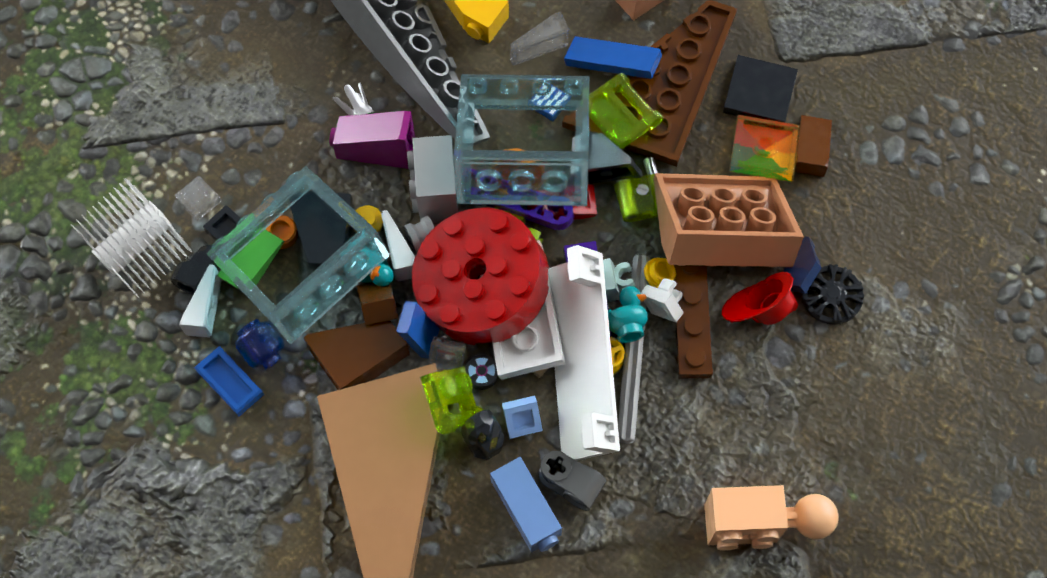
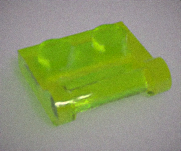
(615, 118)
(446, 389)

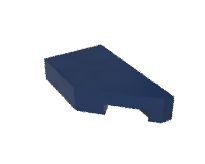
(805, 267)

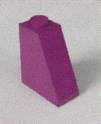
(374, 138)

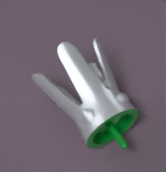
(359, 103)

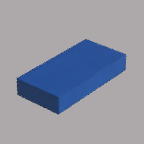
(417, 328)
(229, 381)

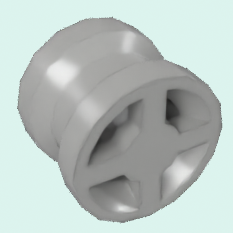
(417, 232)

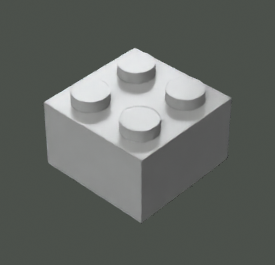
(432, 177)

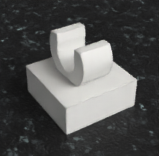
(664, 300)

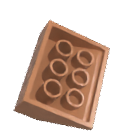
(725, 221)

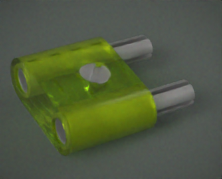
(637, 195)

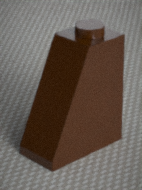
(357, 352)

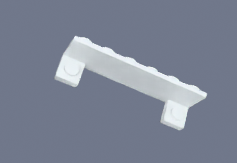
(586, 379)

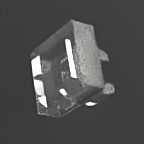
(198, 198)
(446, 353)

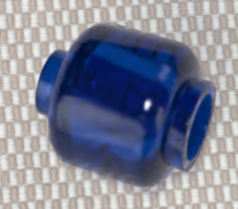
(259, 344)

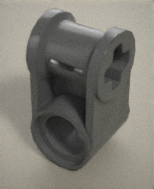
(574, 482)

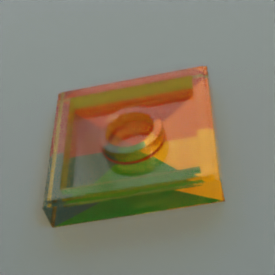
(764, 148)

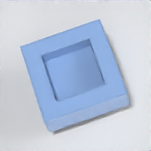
(522, 417)

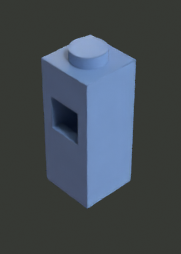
(526, 505)

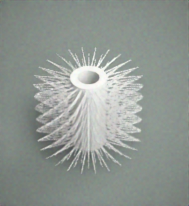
(133, 236)

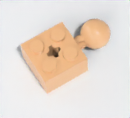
(761, 517)

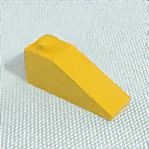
(480, 17)

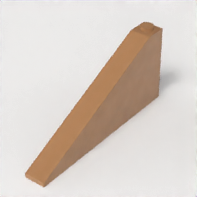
(384, 465)

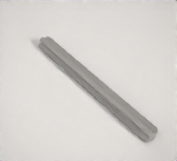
(632, 366)

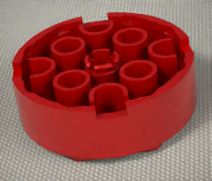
(475, 245)

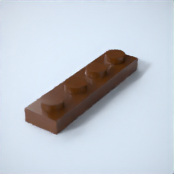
(693, 327)

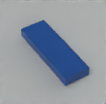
(613, 57)

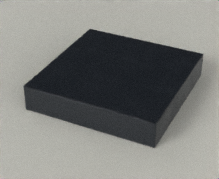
(760, 89)

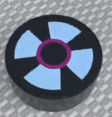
(482, 371)

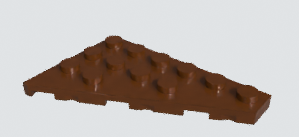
(678, 82)

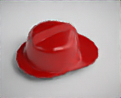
(763, 302)

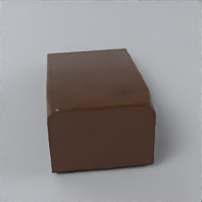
(813, 146)
(377, 303)

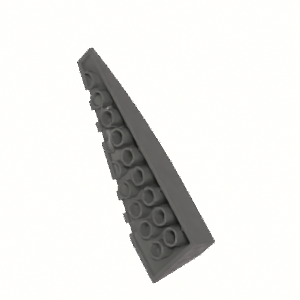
(413, 52)

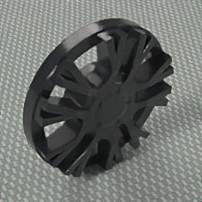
(833, 295)

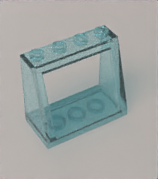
(521, 176)
(323, 286)

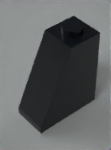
(320, 227)

